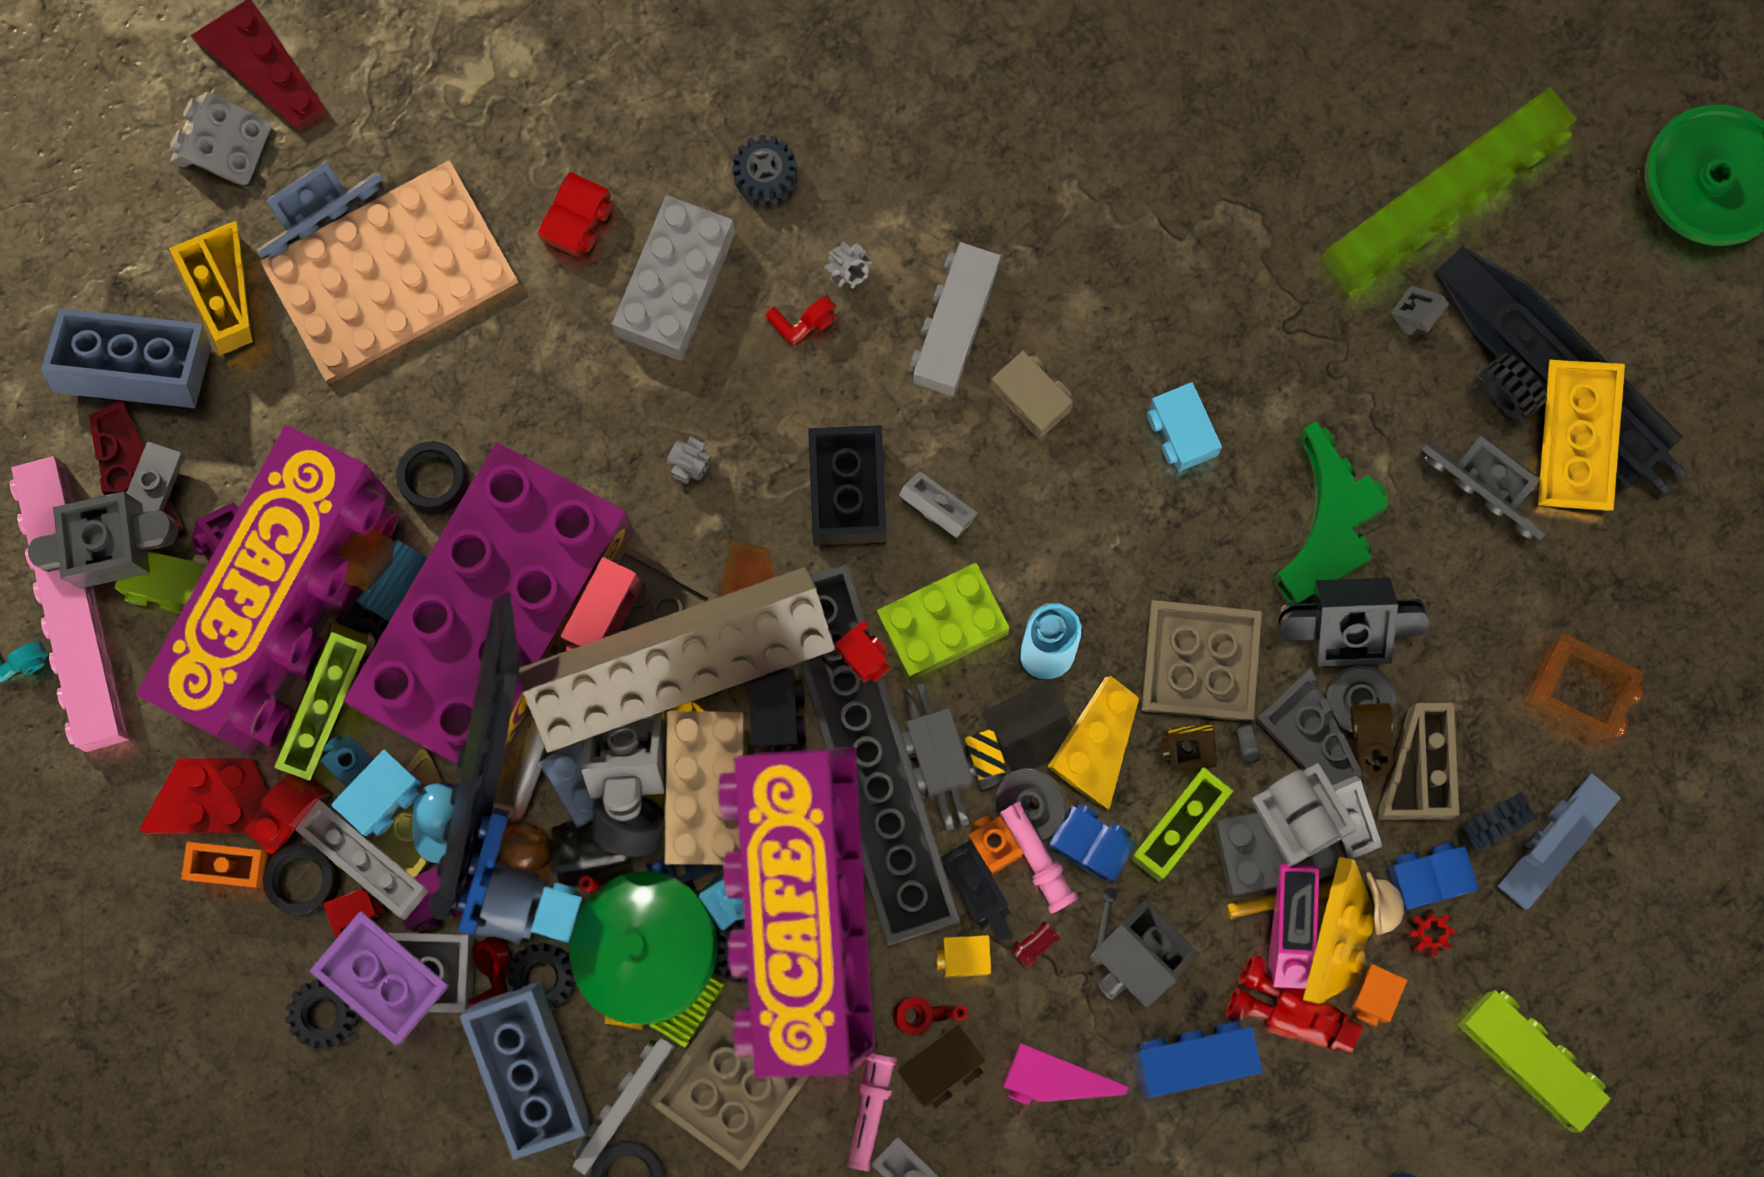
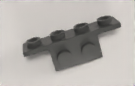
(1495, 477)

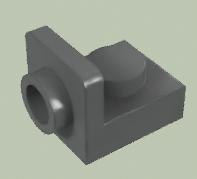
(1418, 310)

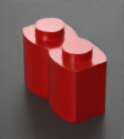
(575, 214)

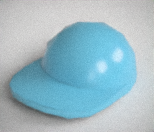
(1050, 641)
(429, 819)

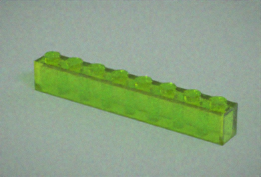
(1449, 190)

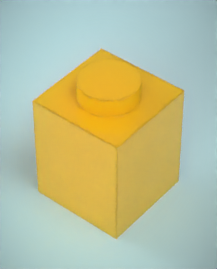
(964, 956)

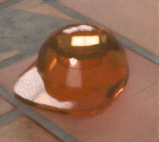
(525, 846)

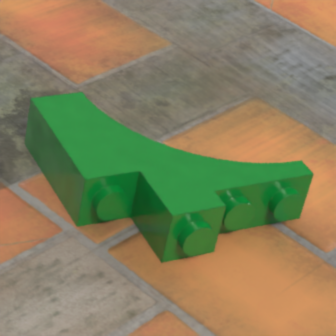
(1341, 507)

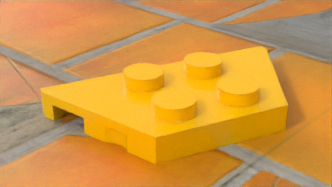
(1342, 935)

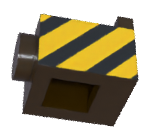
(1202, 756)

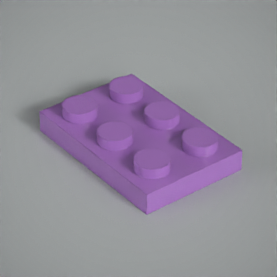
(379, 978)

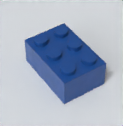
(1196, 1060)

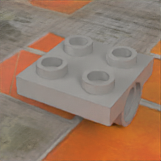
(1303, 814)

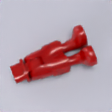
(1291, 1015)

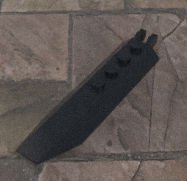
(1520, 322)
(481, 757)

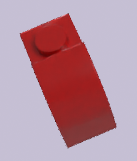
(284, 810)

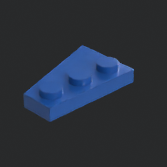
(482, 869)

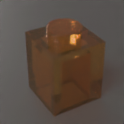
(367, 558)

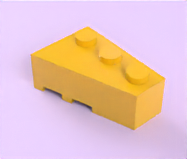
(216, 284)

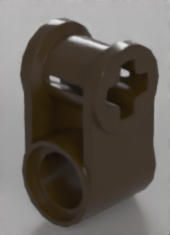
(1373, 731)

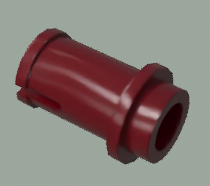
(1035, 945)

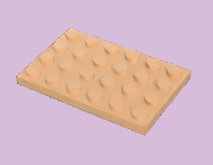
(389, 272)

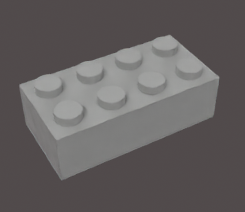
(674, 278)

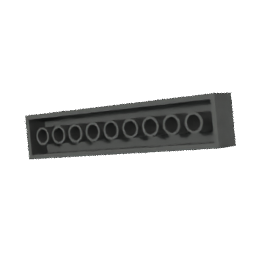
(895, 831)

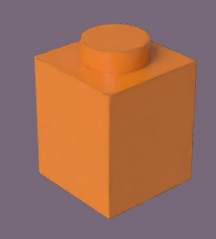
(1377, 995)

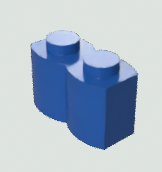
(1092, 844)
(1433, 877)

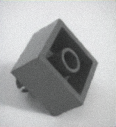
(1143, 956)

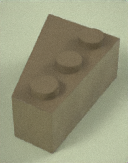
(1424, 767)

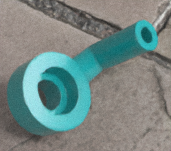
(25, 658)

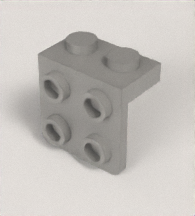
(220, 138)

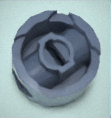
(509, 904)

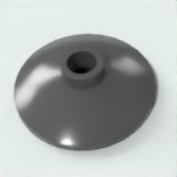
(1030, 782)

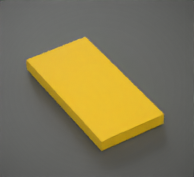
(1581, 435)

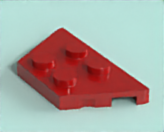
(207, 797)

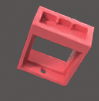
(603, 605)

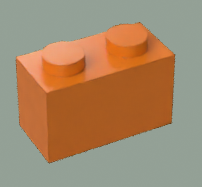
(224, 865)

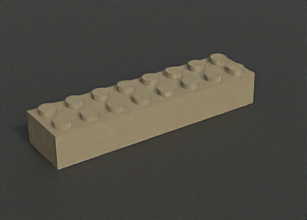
(676, 659)

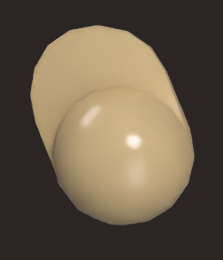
(1387, 904)

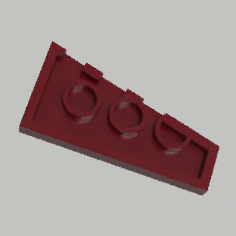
(254, 54)
(119, 450)

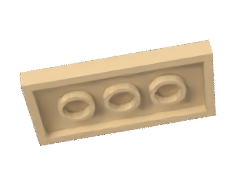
(697, 753)

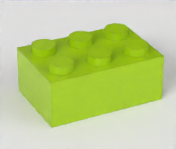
(942, 622)

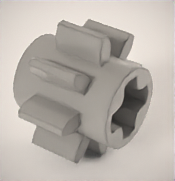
(848, 264)
(688, 460)

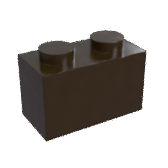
(941, 1067)

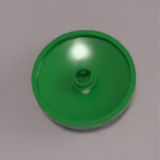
(1709, 175)
(643, 948)

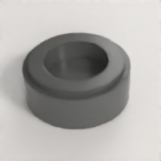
(1248, 744)

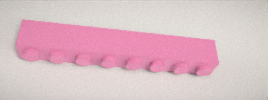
(70, 617)

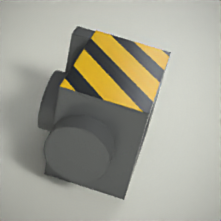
(984, 758)

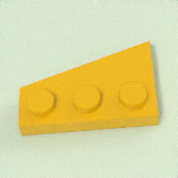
(1097, 743)

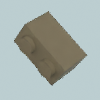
(1032, 393)

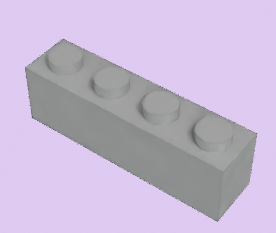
(956, 318)

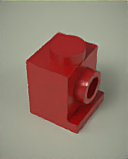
(863, 653)
(345, 909)

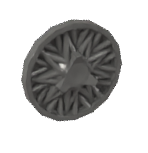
(1358, 687)

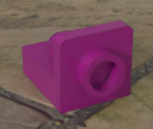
(211, 528)

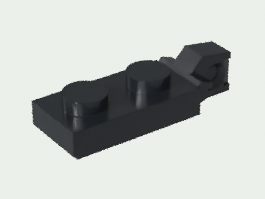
(977, 890)

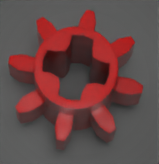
(1426, 941)

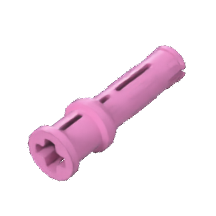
(1046, 872)
(874, 1091)

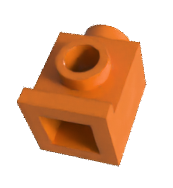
(999, 857)

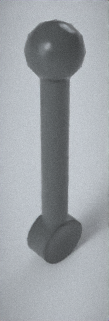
(1109, 896)

